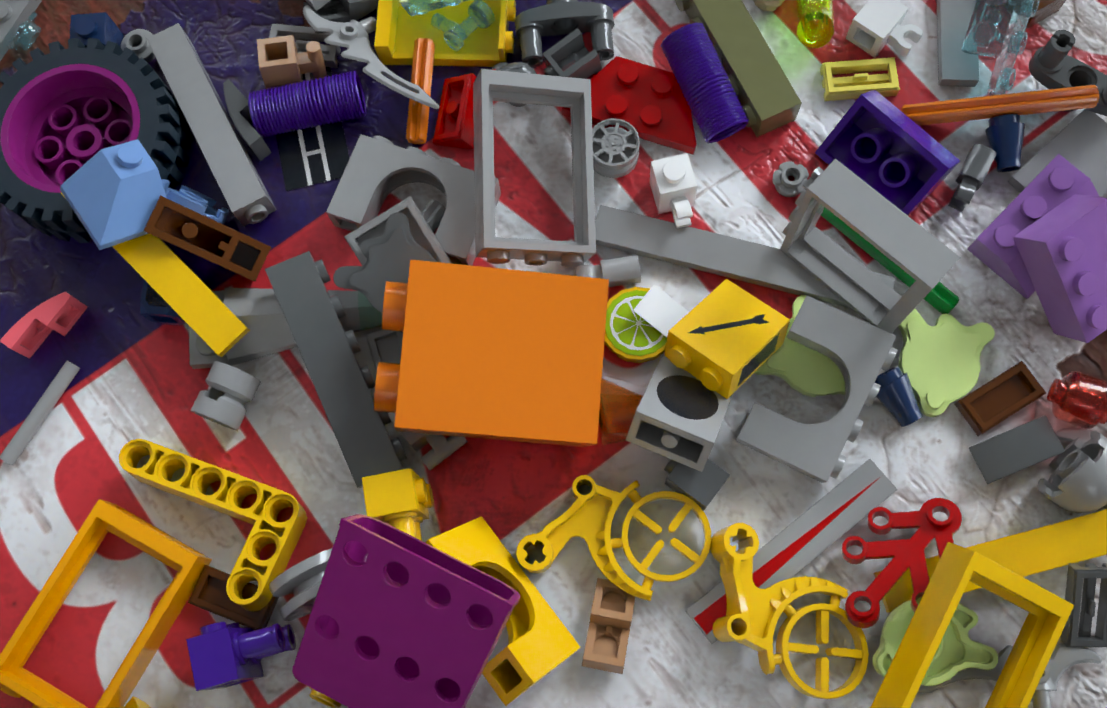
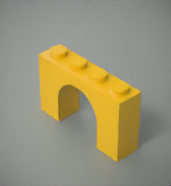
(535, 633)

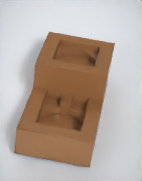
(608, 628)

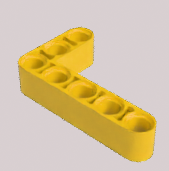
(227, 500)

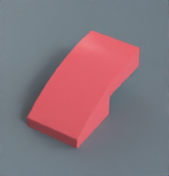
(31, 330)

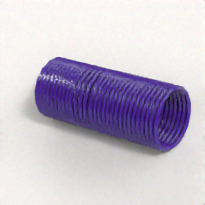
(704, 78)
(296, 107)

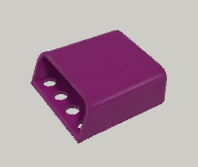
(399, 622)

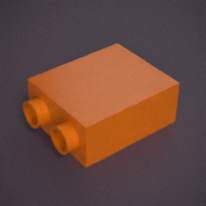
(495, 354)

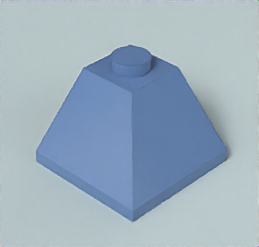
(115, 193)

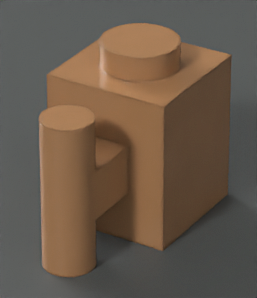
(284, 65)

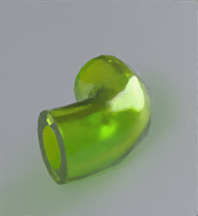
(815, 22)

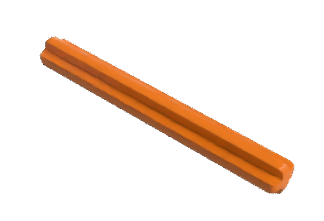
(996, 105)

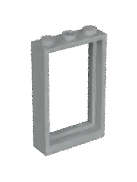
(536, 90)

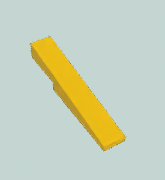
(1026, 552)

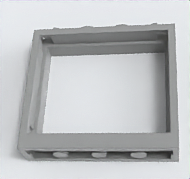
(880, 225)

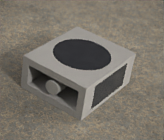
(678, 416)

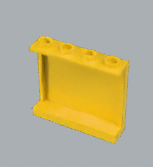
(482, 48)

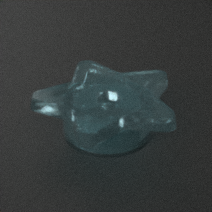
(25, 34)

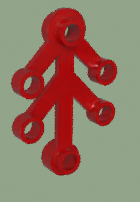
(905, 554)

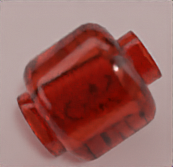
(1079, 399)

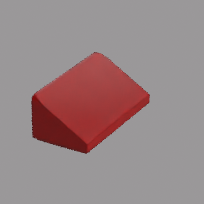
(455, 113)

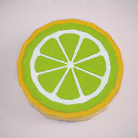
(629, 333)

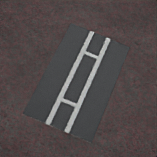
(313, 153)

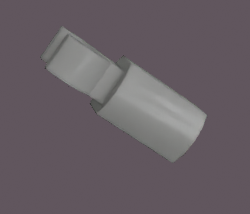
(618, 271)

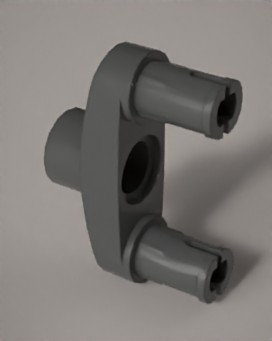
(562, 18)
(1057, 70)

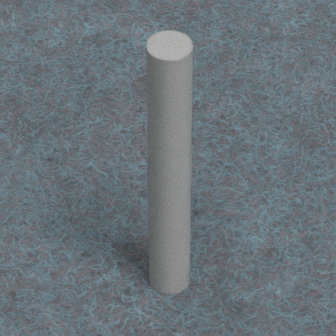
(39, 413)

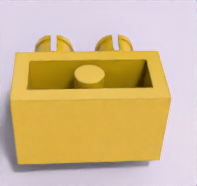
(398, 499)

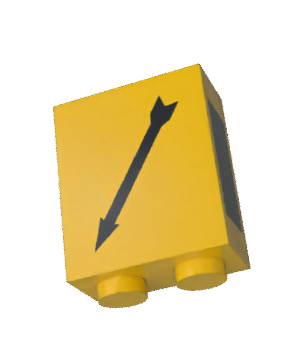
(726, 338)

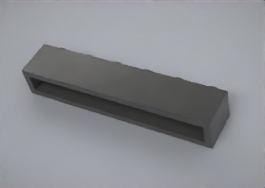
(334, 367)

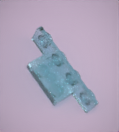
(999, 32)

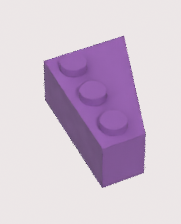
(1069, 265)

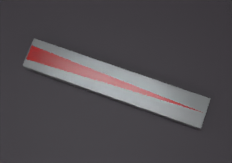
(803, 539)

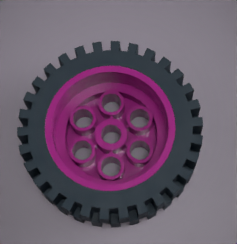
(55, 114)

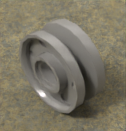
(303, 582)

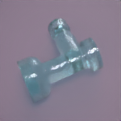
(479, 16)

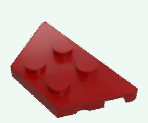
(646, 100)

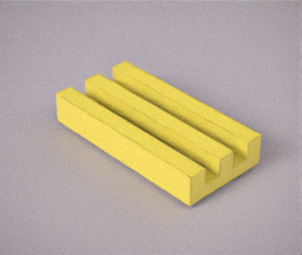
(853, 86)

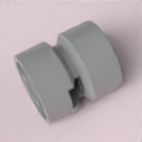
(226, 395)

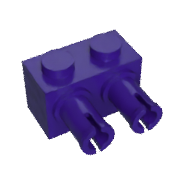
(233, 654)

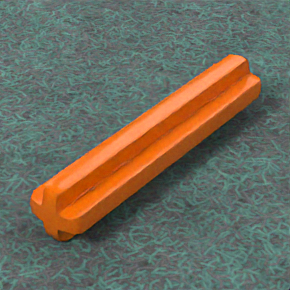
(422, 76)

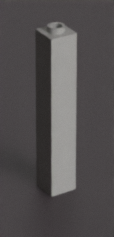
(211, 126)

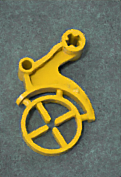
(592, 521)
(755, 613)

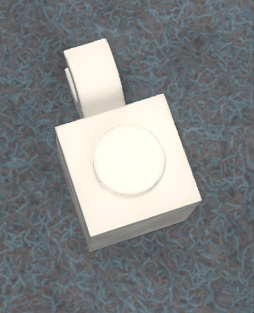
(880, 24)
(674, 187)

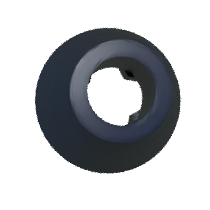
(1006, 139)
(898, 396)

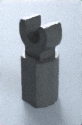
(972, 175)

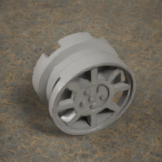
(615, 148)

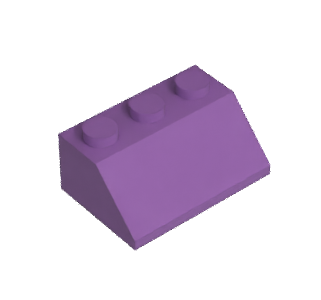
(1045, 192)

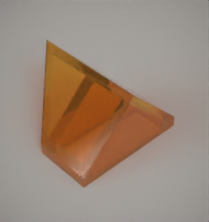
(616, 412)

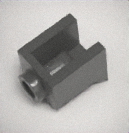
(571, 58)

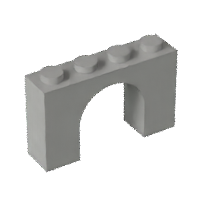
(381, 167)
(860, 354)

